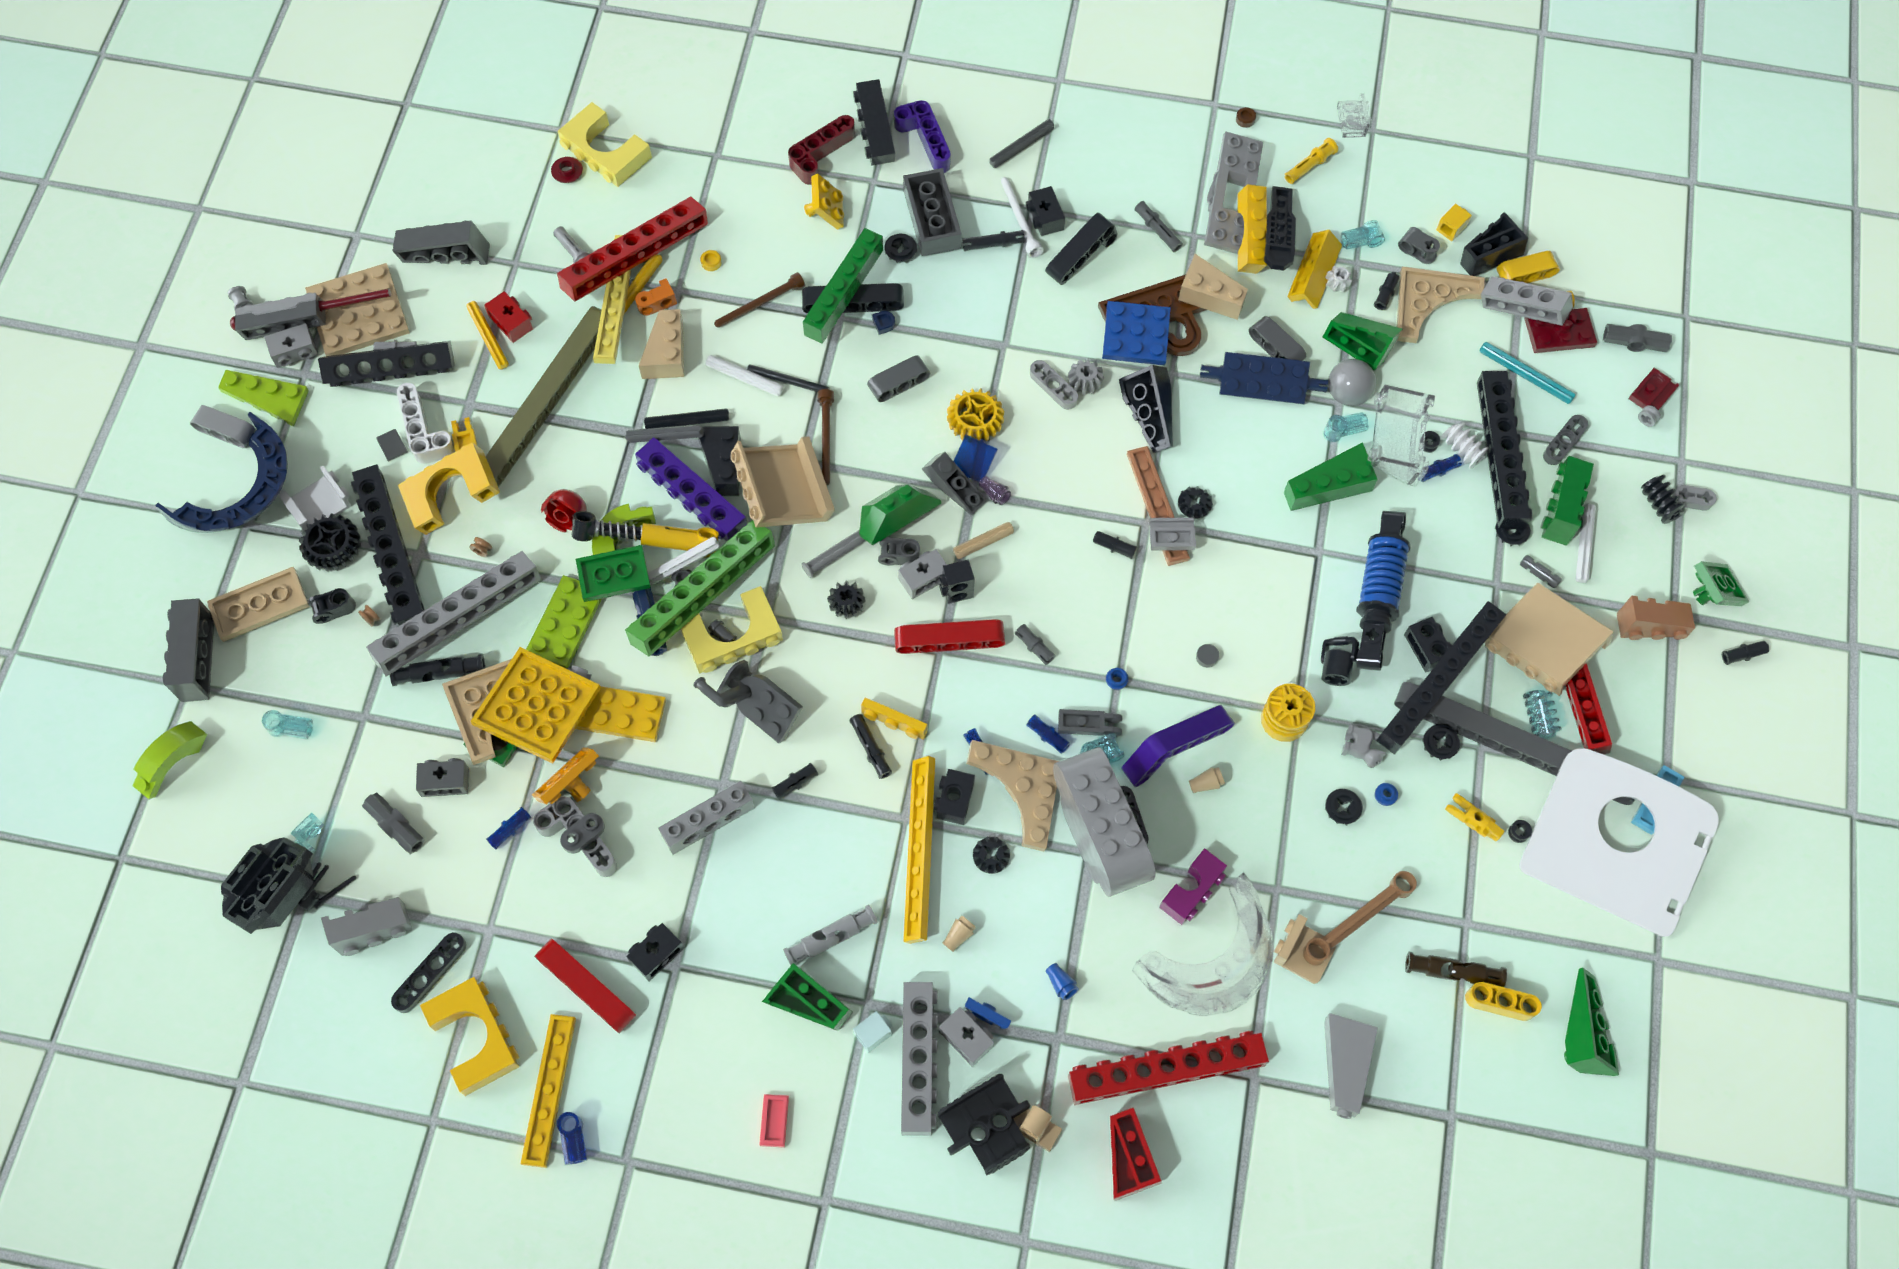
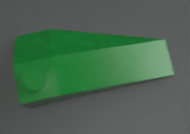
(1586, 1035)

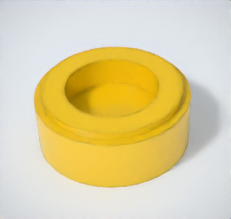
(710, 260)

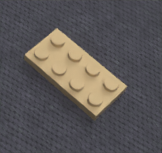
(258, 604)

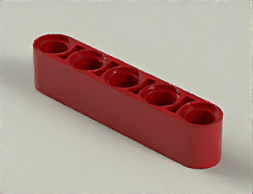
(949, 636)
(585, 985)

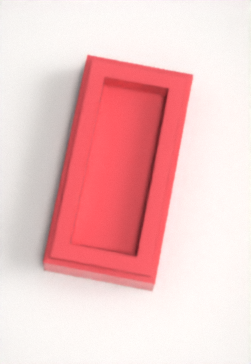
(774, 1121)

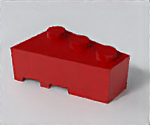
(1131, 1158)

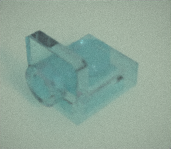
(307, 830)

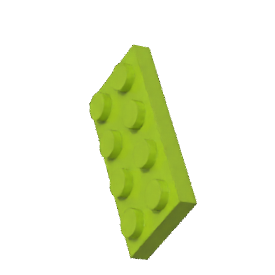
(563, 623)

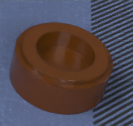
(1245, 117)

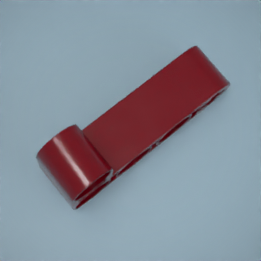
(807, 152)

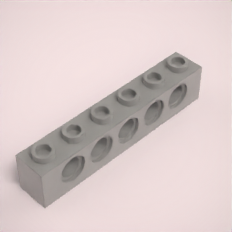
(912, 1123)

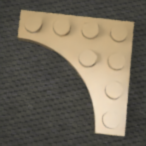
(1425, 291)
(465, 698)
(1028, 782)

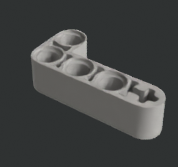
(561, 821)

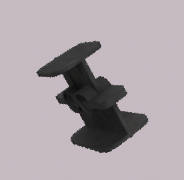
(977, 1110)

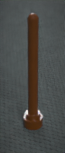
(794, 282)
(826, 398)

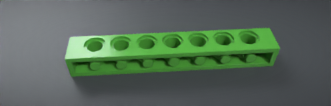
(699, 588)

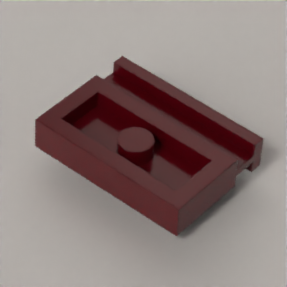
(1653, 390)

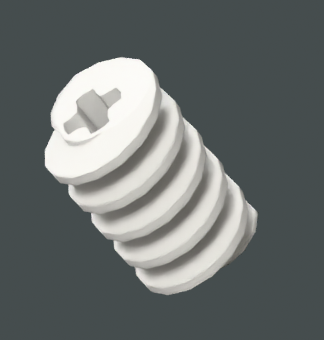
(1464, 444)

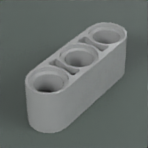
(222, 426)

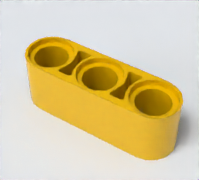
(1529, 267)
(1514, 1001)

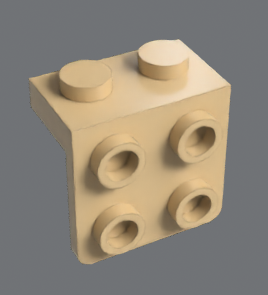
(1291, 951)

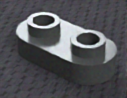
(583, 834)

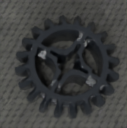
(341, 533)

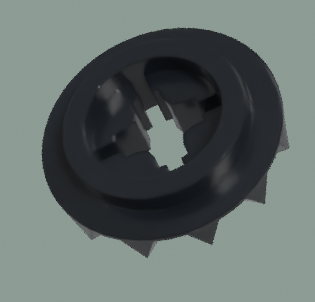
(893, 244)
(1195, 511)
(1517, 538)
(1451, 742)
(1343, 796)
(991, 865)

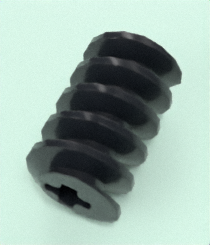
(1662, 499)

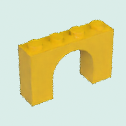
(421, 489)
(496, 1056)

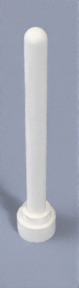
(1033, 246)

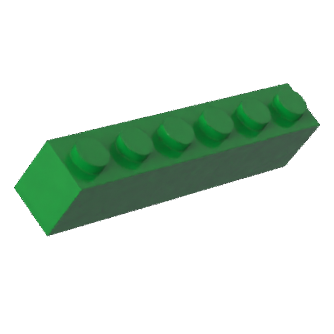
(843, 285)

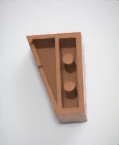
(1655, 620)

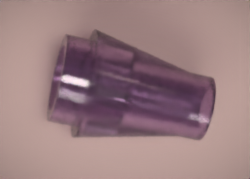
(996, 491)

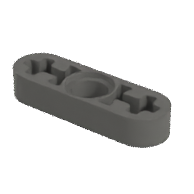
(1565, 431)

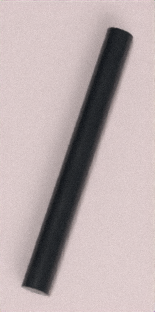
(786, 378)

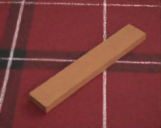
(1153, 495)

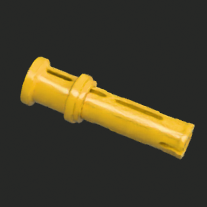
(1317, 156)

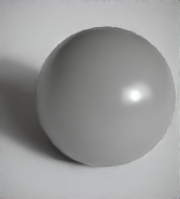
(1352, 382)

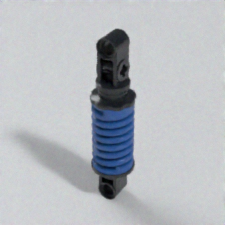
(1381, 587)

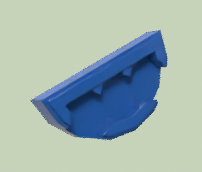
(987, 1013)

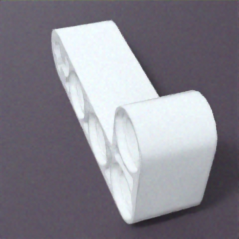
(417, 422)

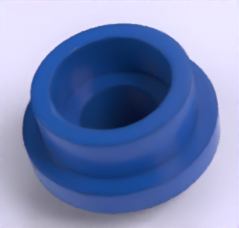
(1117, 672)
(1381, 798)

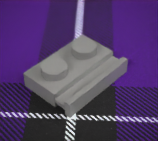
(1172, 534)

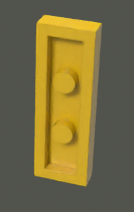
(893, 719)

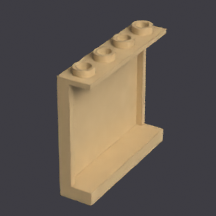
(782, 484)
(1548, 638)

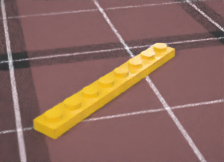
(919, 850)

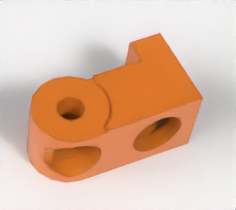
(656, 299)

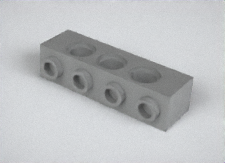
(1527, 300)
(706, 817)

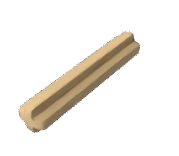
(983, 540)

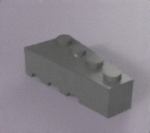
(442, 243)

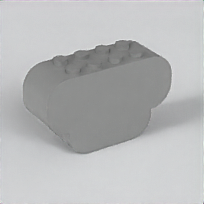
(1103, 823)

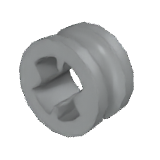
(1649, 416)

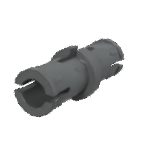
(1035, 644)

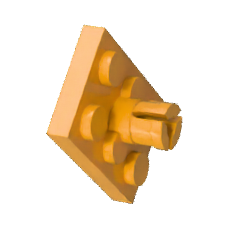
(568, 778)

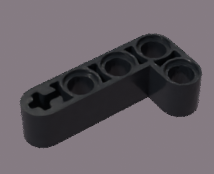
(1081, 247)

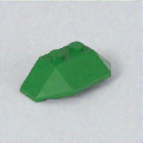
(893, 511)

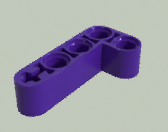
(920, 117)

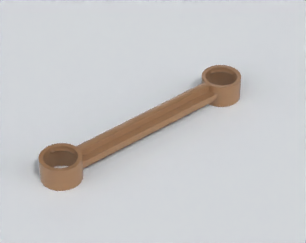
(1360, 917)

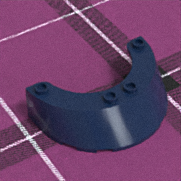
(269, 481)

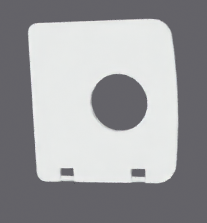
(1575, 858)

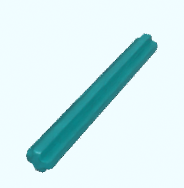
(1527, 372)

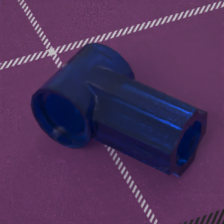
(572, 1141)

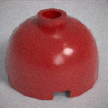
(560, 508)

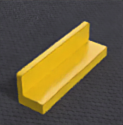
(1316, 262)

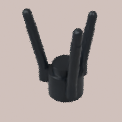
(311, 899)

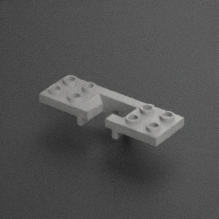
(1239, 166)

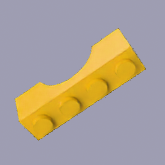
(1253, 208)

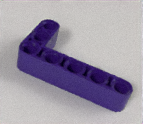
(1175, 740)

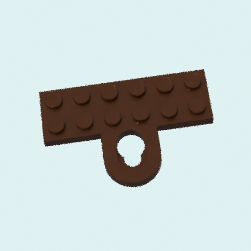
(1167, 295)

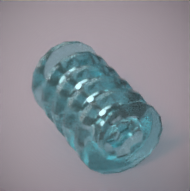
(1541, 714)

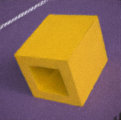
(1453, 222)

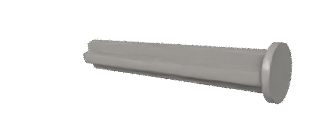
(832, 554)

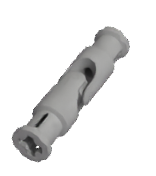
(814, 944)

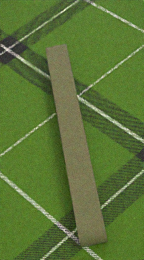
(544, 396)

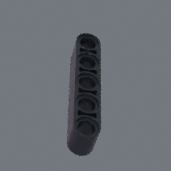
(866, 299)

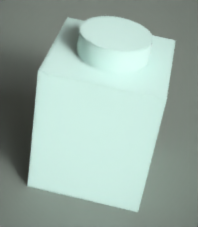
(873, 1031)

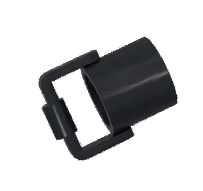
(1338, 663)

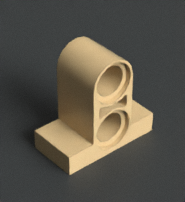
(1037, 1127)

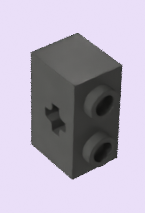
(453, 783)

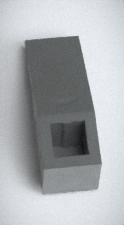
(953, 482)

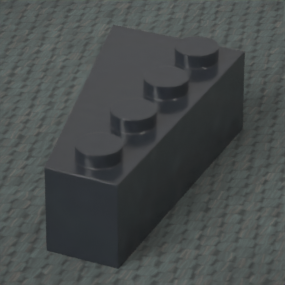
(874, 122)

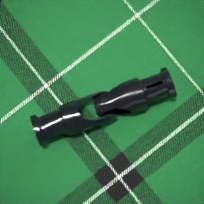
(434, 670)

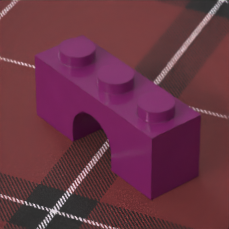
(1182, 903)

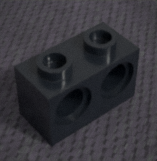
(957, 581)
(1423, 646)

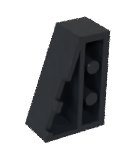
(717, 448)

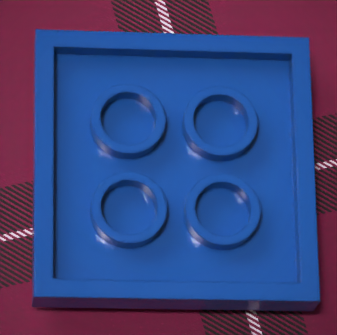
(1136, 333)

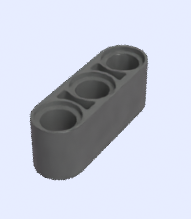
(1276, 340)
(898, 378)

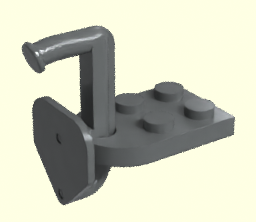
(756, 698)

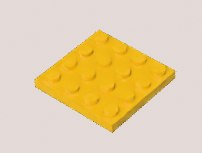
(535, 705)

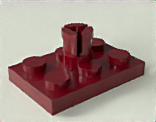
(1573, 334)

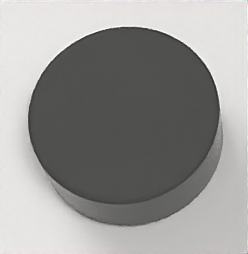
(1207, 655)

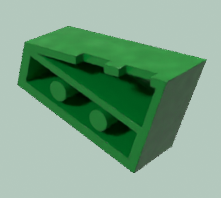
(1362, 338)
(806, 998)

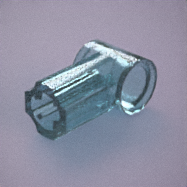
(1368, 234)
(1346, 426)
(288, 726)

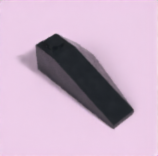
(1151, 402)

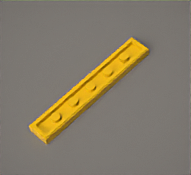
(548, 1091)

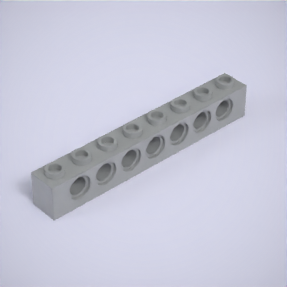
(453, 613)

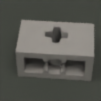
(291, 345)
(922, 573)
(953, 1031)

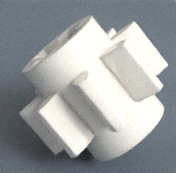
(1338, 278)

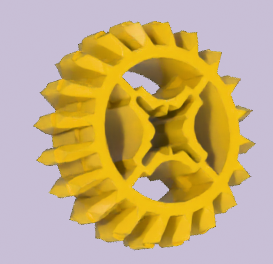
(979, 408)

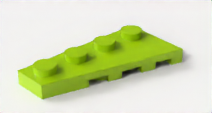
(275, 397)

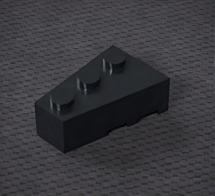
(1494, 246)

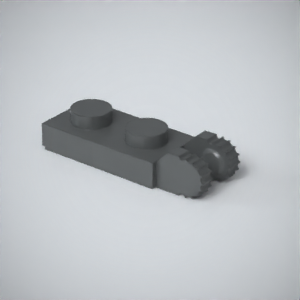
(1087, 722)

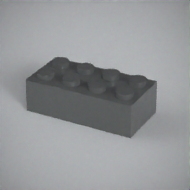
(932, 212)
(189, 650)

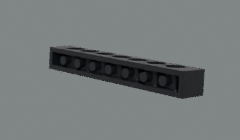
(1504, 451)
(372, 479)
(1441, 677)

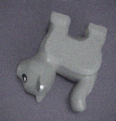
(1360, 748)

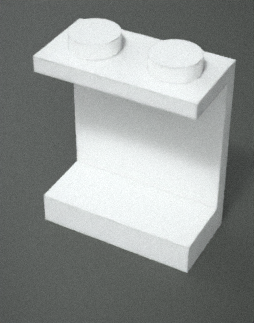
(317, 499)

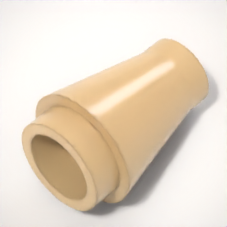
(1208, 780)
(960, 931)

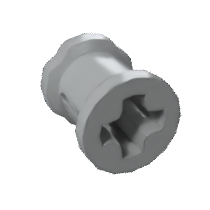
(238, 296)

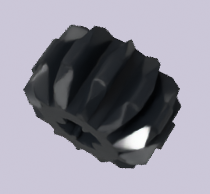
(848, 606)

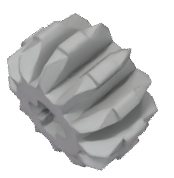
(1085, 376)

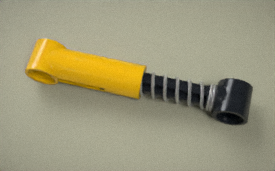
(586, 526)

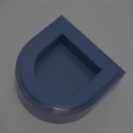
(883, 321)

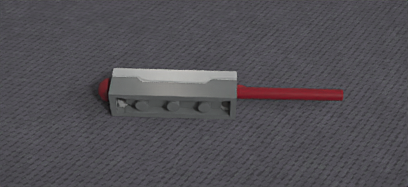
(278, 315)

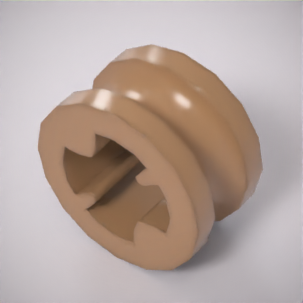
(480, 547)
(369, 615)

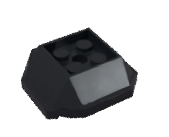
(267, 884)

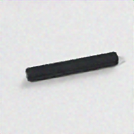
(685, 419)

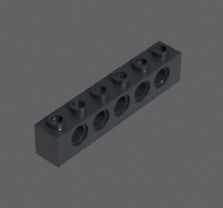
(331, 373)

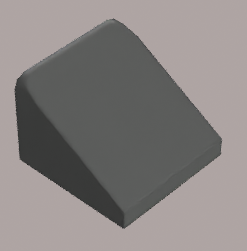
(391, 445)

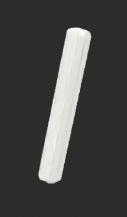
(744, 375)
(1585, 544)
(683, 560)

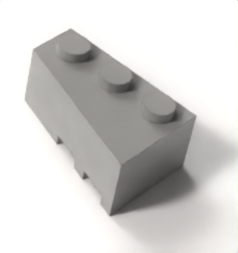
(367, 927)

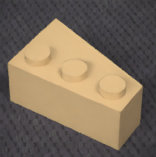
(1212, 289)
(665, 347)

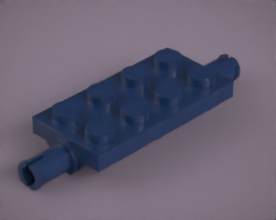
(1264, 378)

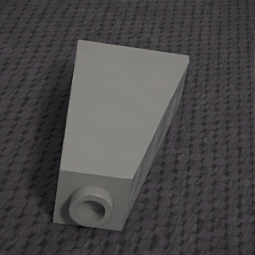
(1348, 1062)

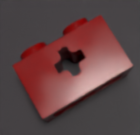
(508, 316)

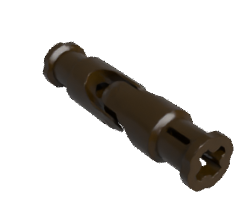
(1471, 972)

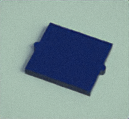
(975, 457)

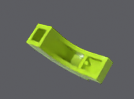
(622, 515)
(163, 754)

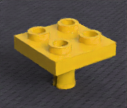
(826, 202)

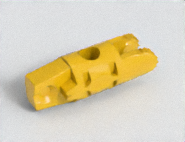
(1483, 823)

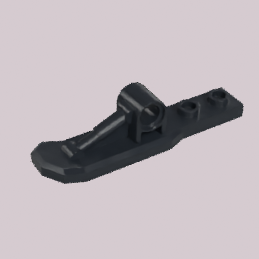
(1280, 230)

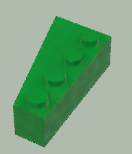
(1332, 480)
(1568, 500)

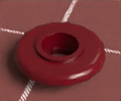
(566, 176)

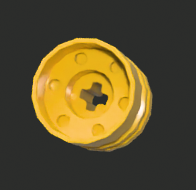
(1283, 723)

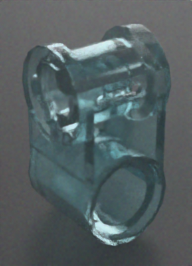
(1108, 745)

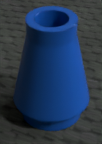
(1062, 983)

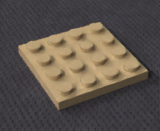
(360, 323)

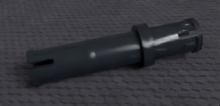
(993, 240)
(874, 753)

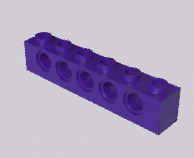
(656, 453)

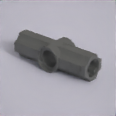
(1637, 338)
(393, 823)

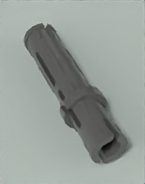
(1152, 220)

